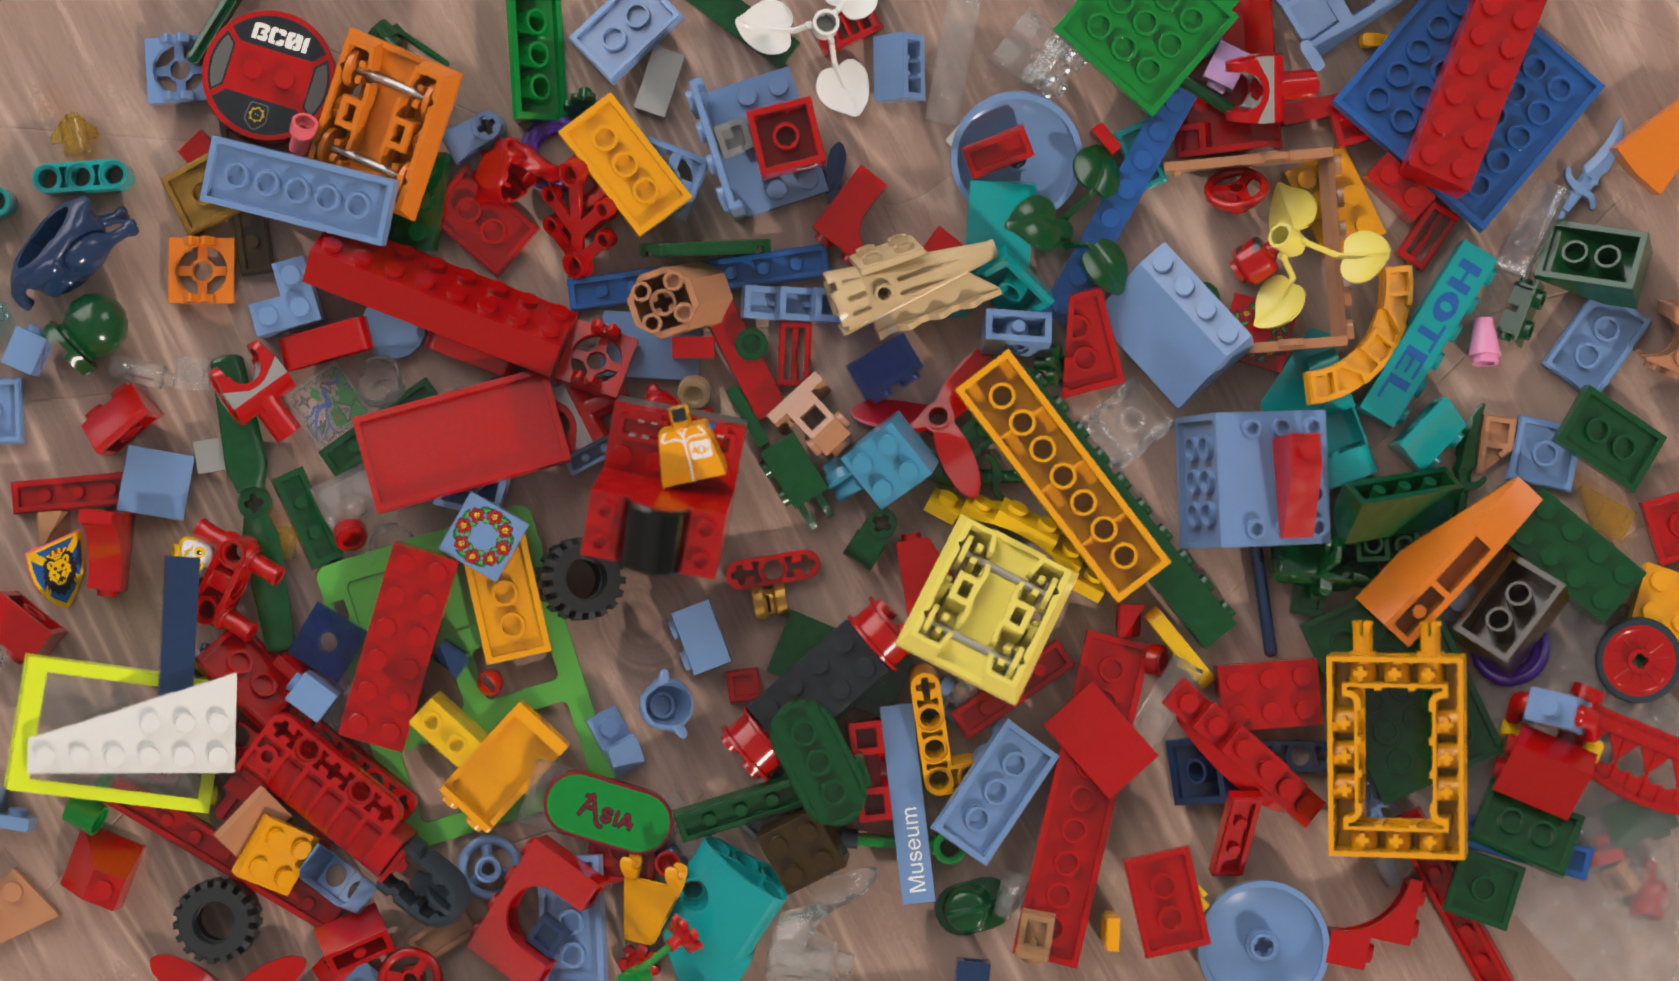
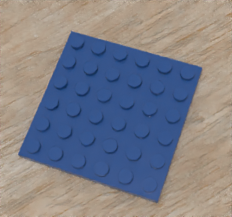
(1541, 107)

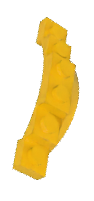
(1018, 519)

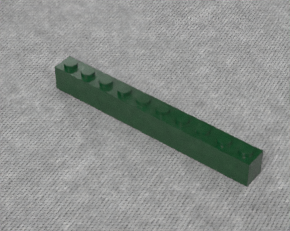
(1176, 583)

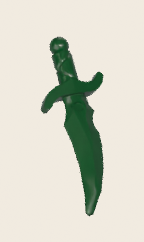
(1467, 459)
(989, 477)

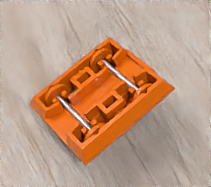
(393, 120)

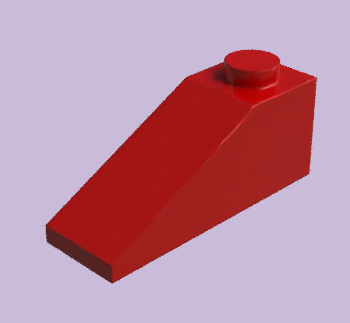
(1297, 482)

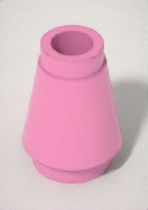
(1484, 343)

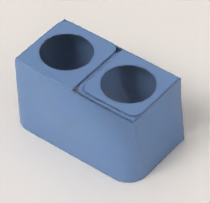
(314, 874)

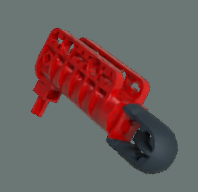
(348, 809)

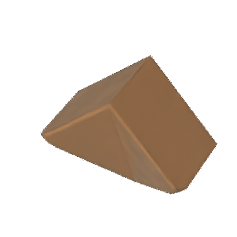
(52, 525)

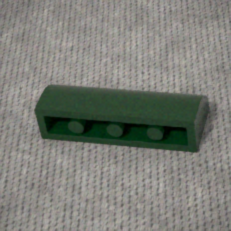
(1395, 504)

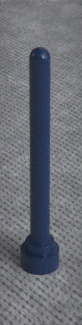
(1263, 600)

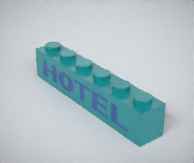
(1427, 333)

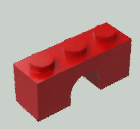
(867, 737)

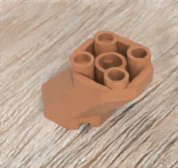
(679, 299)

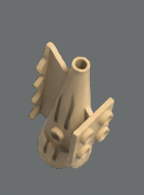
(906, 285)

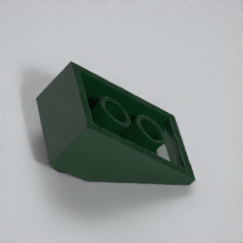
(1596, 262)

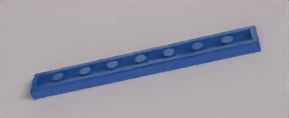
(747, 269)

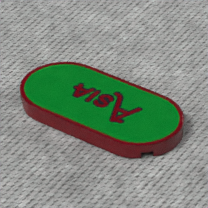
(608, 812)

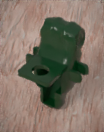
(1320, 566)

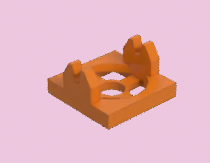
(178, 247)

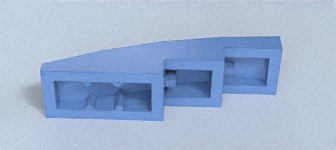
(786, 304)

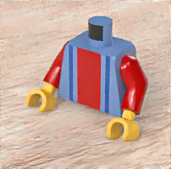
(1555, 712)

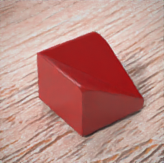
(1128, 620)

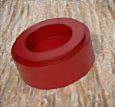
(350, 535)
(1156, 660)

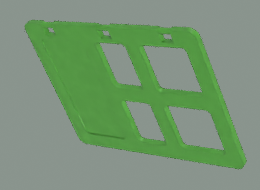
(359, 585)

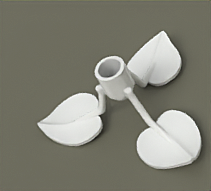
(768, 31)

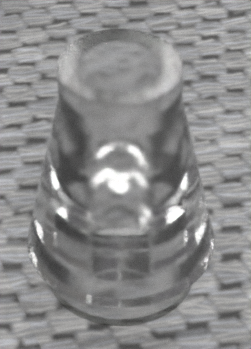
(1010, 893)

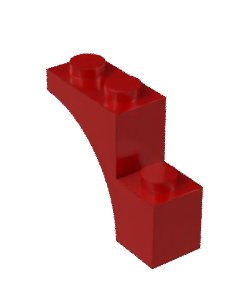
(1396, 924)

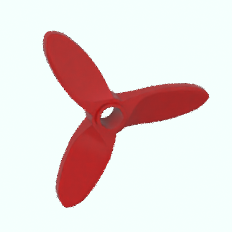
(949, 441)
(175, 968)

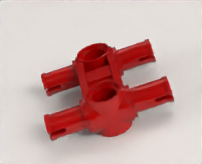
(229, 576)

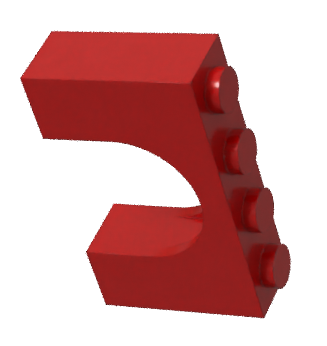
(843, 217)
(499, 935)

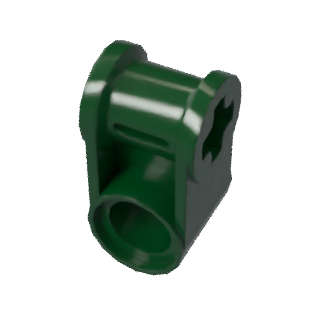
(868, 542)

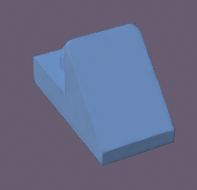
(615, 741)
(15, 817)

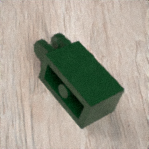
(796, 476)

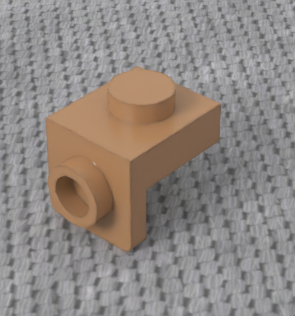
(1035, 936)

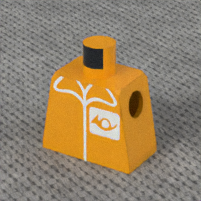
(688, 449)

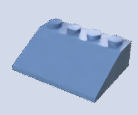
(1175, 327)

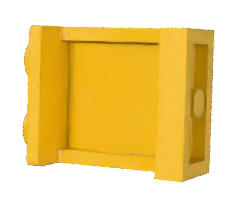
(448, 728)

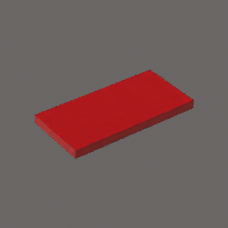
(461, 440)

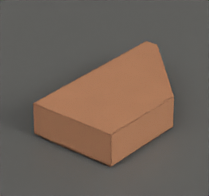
(1495, 440)

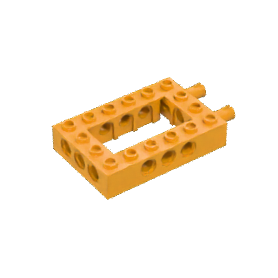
(1347, 678)

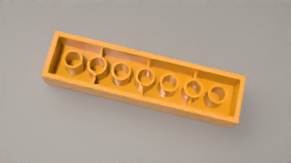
(1062, 476)

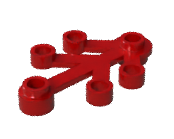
(577, 258)

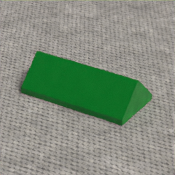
(536, 60)

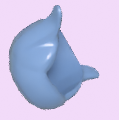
(666, 704)

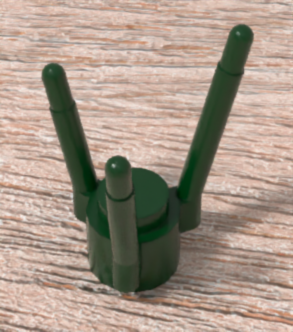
(391, 34)

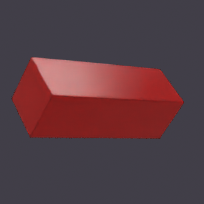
(1308, 110)

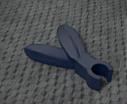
(835, 170)

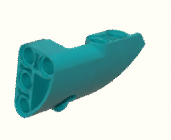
(1347, 444)
(728, 910)

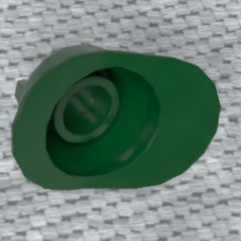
(969, 906)

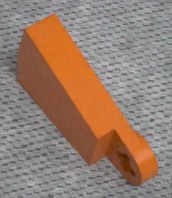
(1652, 150)

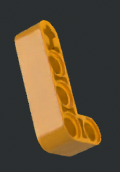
(935, 730)

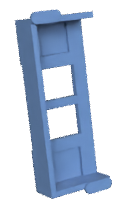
(1327, 23)

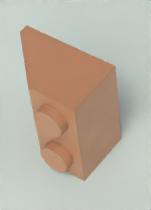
(240, 826)

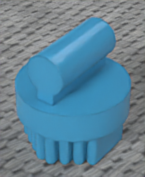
(841, 479)

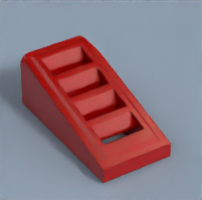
(852, 38)

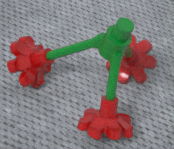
(641, 964)

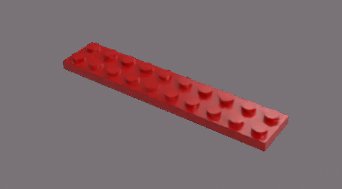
(1076, 810)

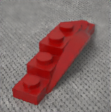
(1241, 755)

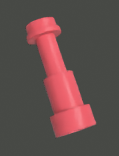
(302, 131)

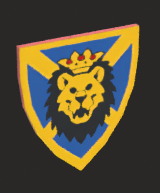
(58, 568)

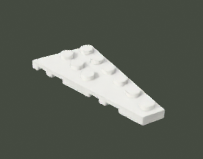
(164, 734)

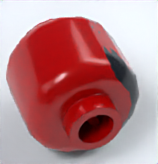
(1254, 261)

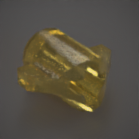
(74, 134)

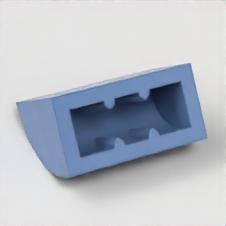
(899, 67)

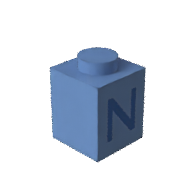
(27, 350)

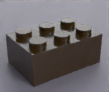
(1510, 613)

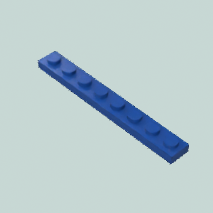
(1114, 212)

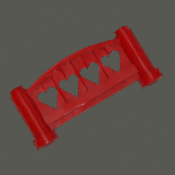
(1625, 736)

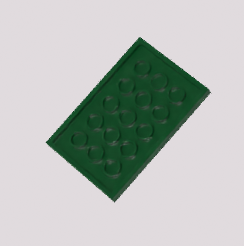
(1399, 718)

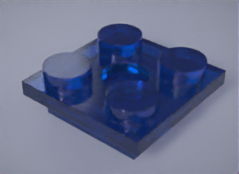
(308, 645)

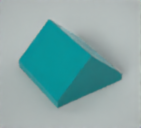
(1018, 283)

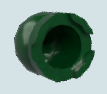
(89, 329)

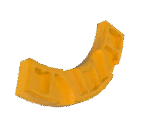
(1376, 346)

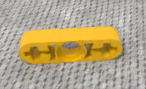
(1177, 644)

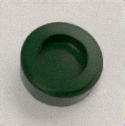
(751, 344)

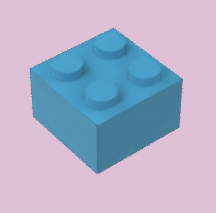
(890, 460)

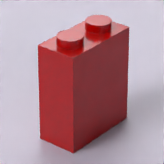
(1543, 771)

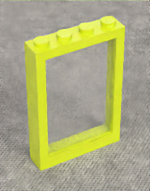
(71, 691)

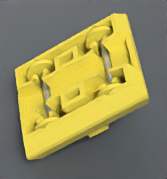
(987, 609)

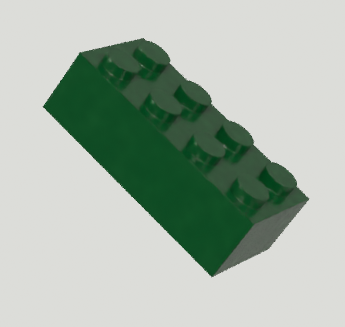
(1578, 556)

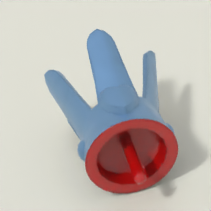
(667, 859)

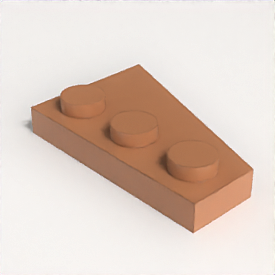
(22, 906)

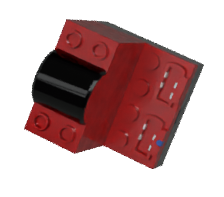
(654, 526)

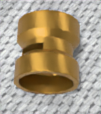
(777, 598)

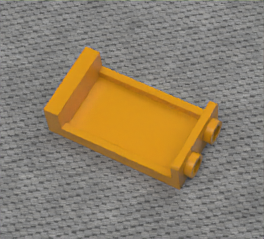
(502, 767)

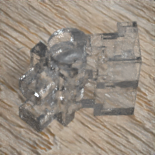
(1047, 66)

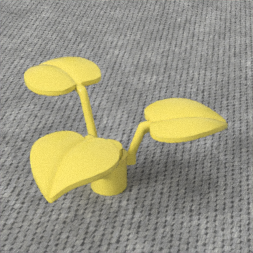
(1290, 212)

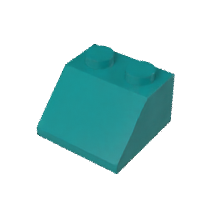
(1429, 435)

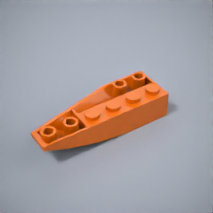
(1444, 561)

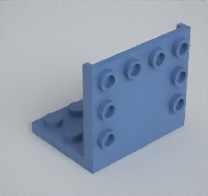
(742, 187)
(1230, 478)

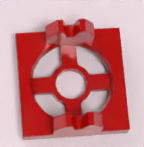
(590, 382)

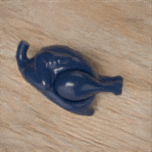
(67, 249)

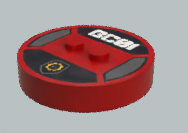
(265, 73)

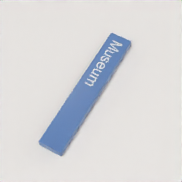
(907, 804)

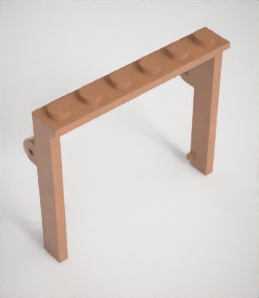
(1333, 232)

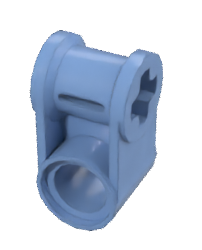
(468, 138)

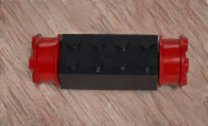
(833, 673)

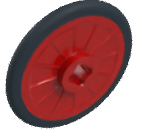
(1622, 644)

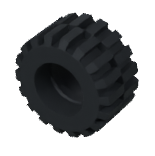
(556, 589)
(195, 935)

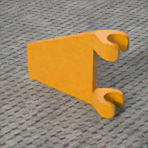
(647, 901)

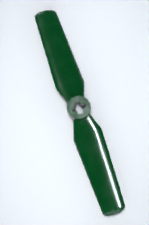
(247, 469)

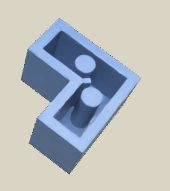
(296, 306)

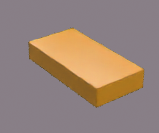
(1110, 930)

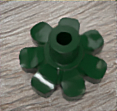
(579, 102)
(1051, 364)

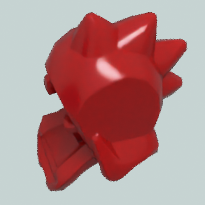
(510, 171)

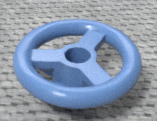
(480, 875)

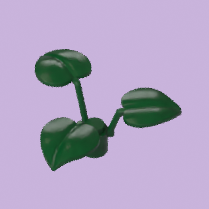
(1036, 221)

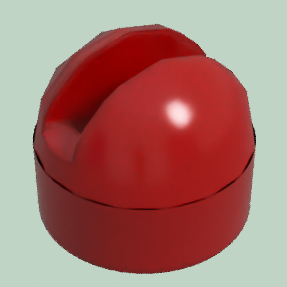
(495, 677)

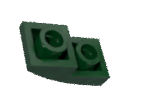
(1382, 549)

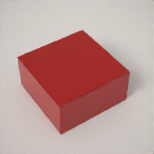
(693, 348)

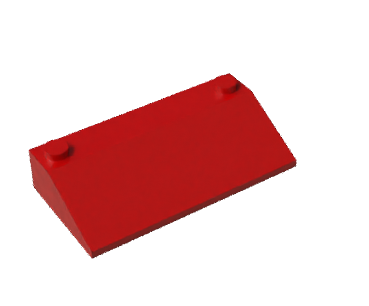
(1205, 128)

